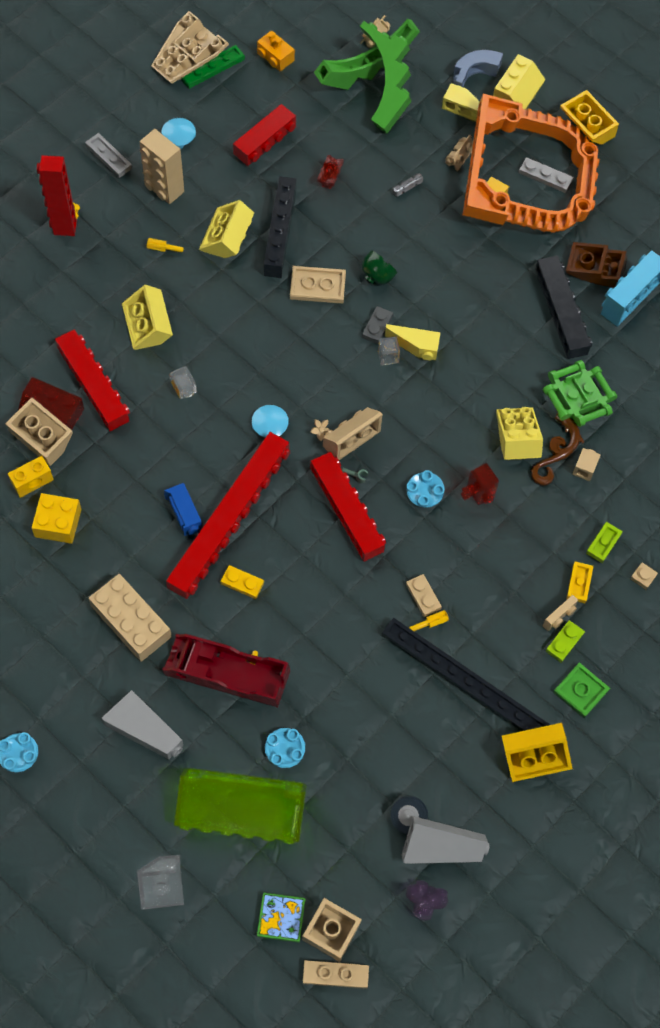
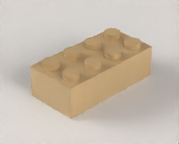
(162, 166)
(130, 617)

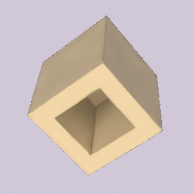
(586, 464)

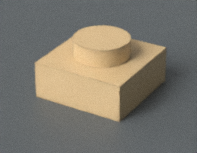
(643, 576)

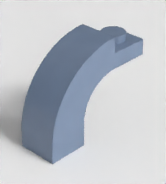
(477, 62)

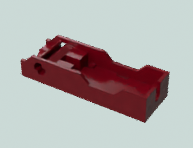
(229, 671)

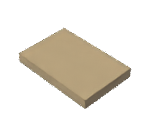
(317, 284)

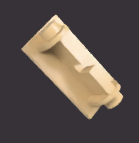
(382, 27)
(463, 149)

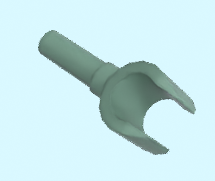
(357, 474)

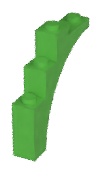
(366, 65)
(394, 98)

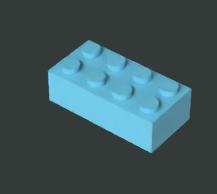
(632, 289)

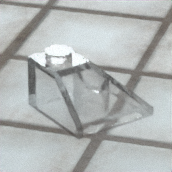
(161, 883)

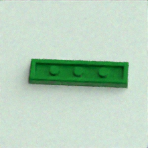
(220, 63)

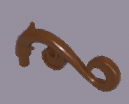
(560, 454)

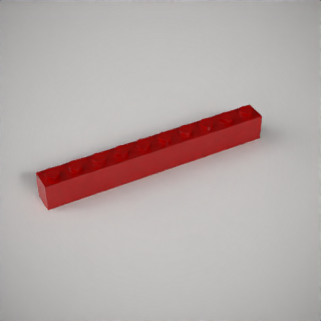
(228, 515)

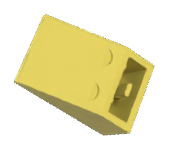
(519, 433)

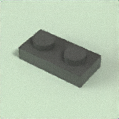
(377, 325)

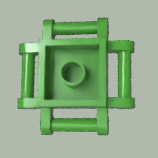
(579, 394)

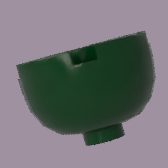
(377, 269)

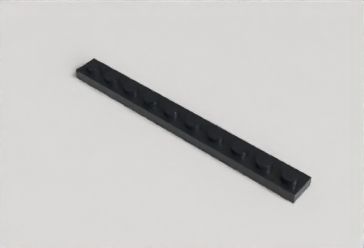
(462, 677)

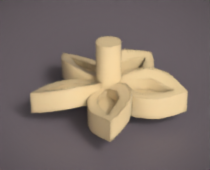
(320, 429)

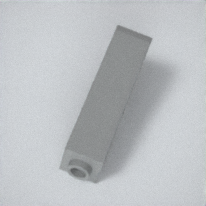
(142, 725)
(442, 843)

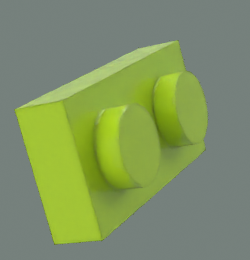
(604, 542)
(565, 641)

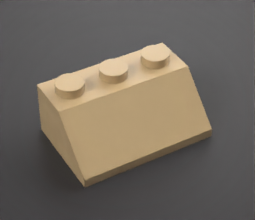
(40, 431)
(353, 432)

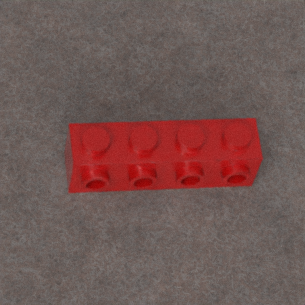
(264, 135)

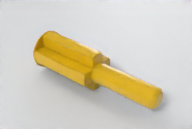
(162, 245)
(432, 620)

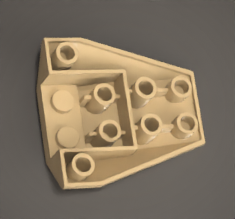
(187, 49)

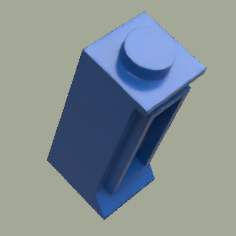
(184, 509)

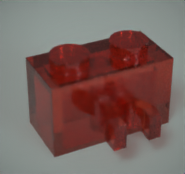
(481, 485)

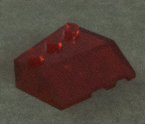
(57, 401)

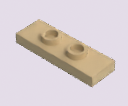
(335, 974)

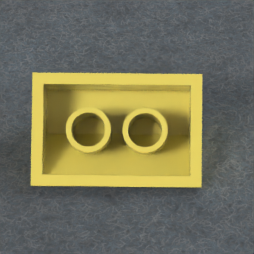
(520, 82)
(227, 229)
(147, 318)

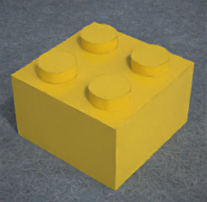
(56, 518)

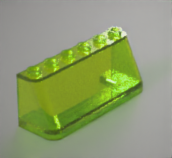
(240, 805)

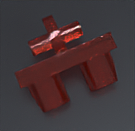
(330, 171)

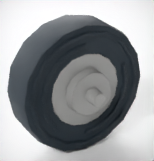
(404, 810)

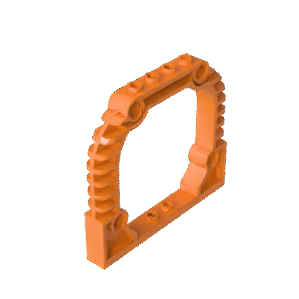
(495, 207)

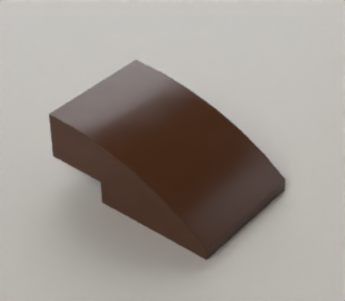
(596, 263)

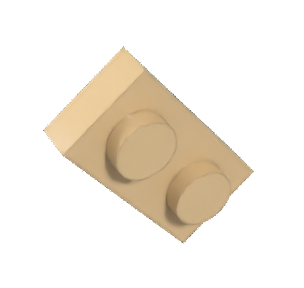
(423, 595)
(555, 618)

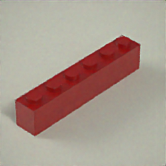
(57, 195)
(92, 380)
(347, 506)

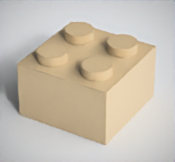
(331, 929)

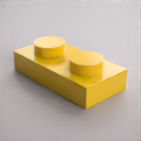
(580, 581)
(242, 582)

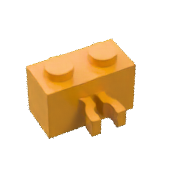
(275, 51)

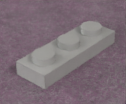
(108, 155)
(545, 175)

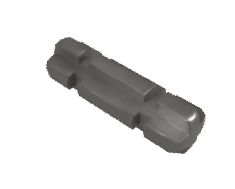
(407, 184)

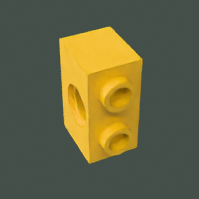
(30, 476)

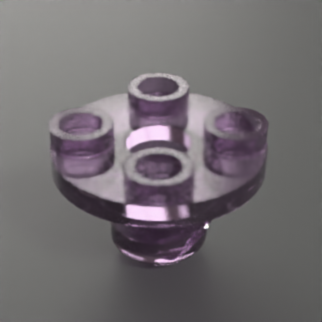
(426, 899)

